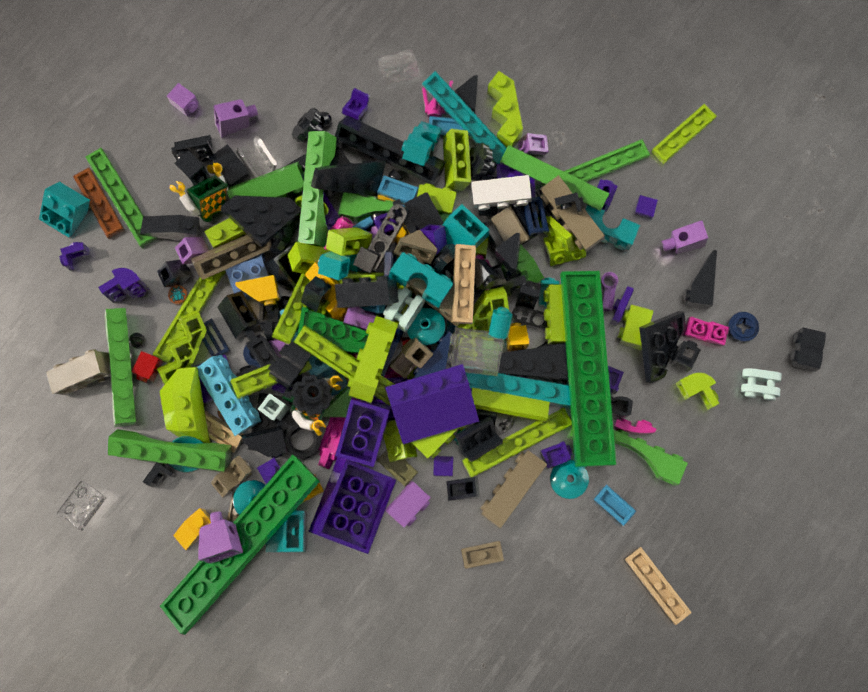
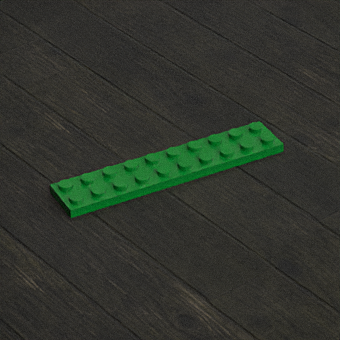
(587, 369)
(254, 527)

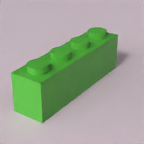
(272, 184)

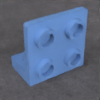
(247, 270)

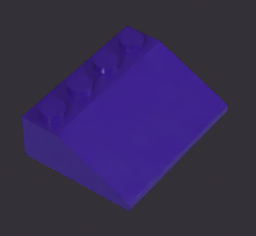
(432, 404)
(352, 505)

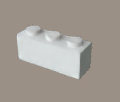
(501, 192)

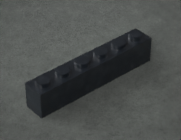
(386, 147)

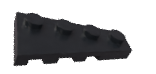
(350, 178)
(537, 362)

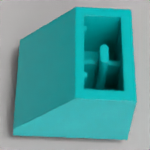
(63, 208)
(465, 228)
(290, 536)

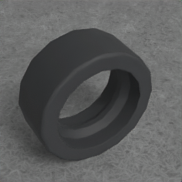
(300, 453)

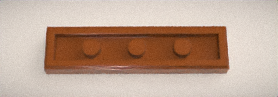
(99, 203)

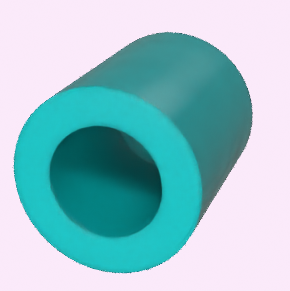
(500, 323)

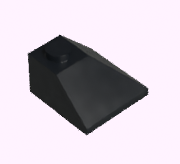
(281, 268)

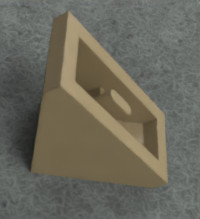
(418, 246)

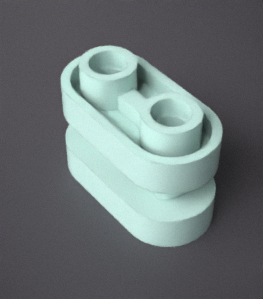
(393, 311)
(753, 390)

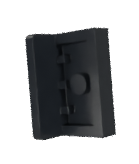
(478, 439)

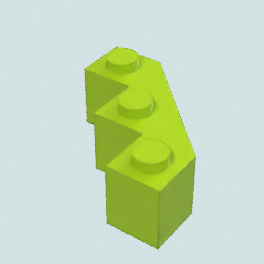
(506, 110)
(484, 308)
(184, 348)
(372, 359)

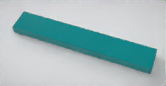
(463, 115)

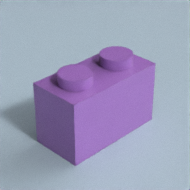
(408, 504)

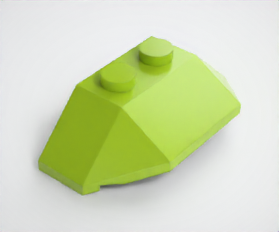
(184, 405)

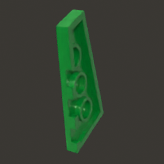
(342, 335)

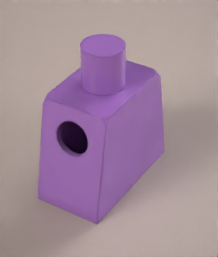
(233, 116)
(693, 236)
(218, 540)

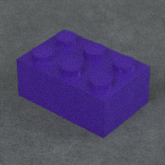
(363, 431)

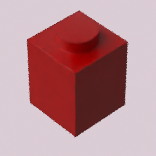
(146, 367)

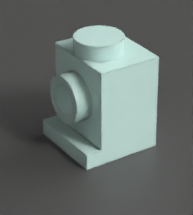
(273, 408)

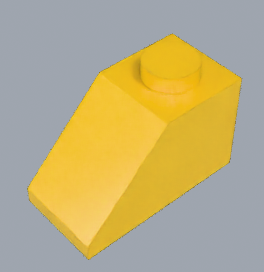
(261, 289)
(517, 337)
(189, 530)

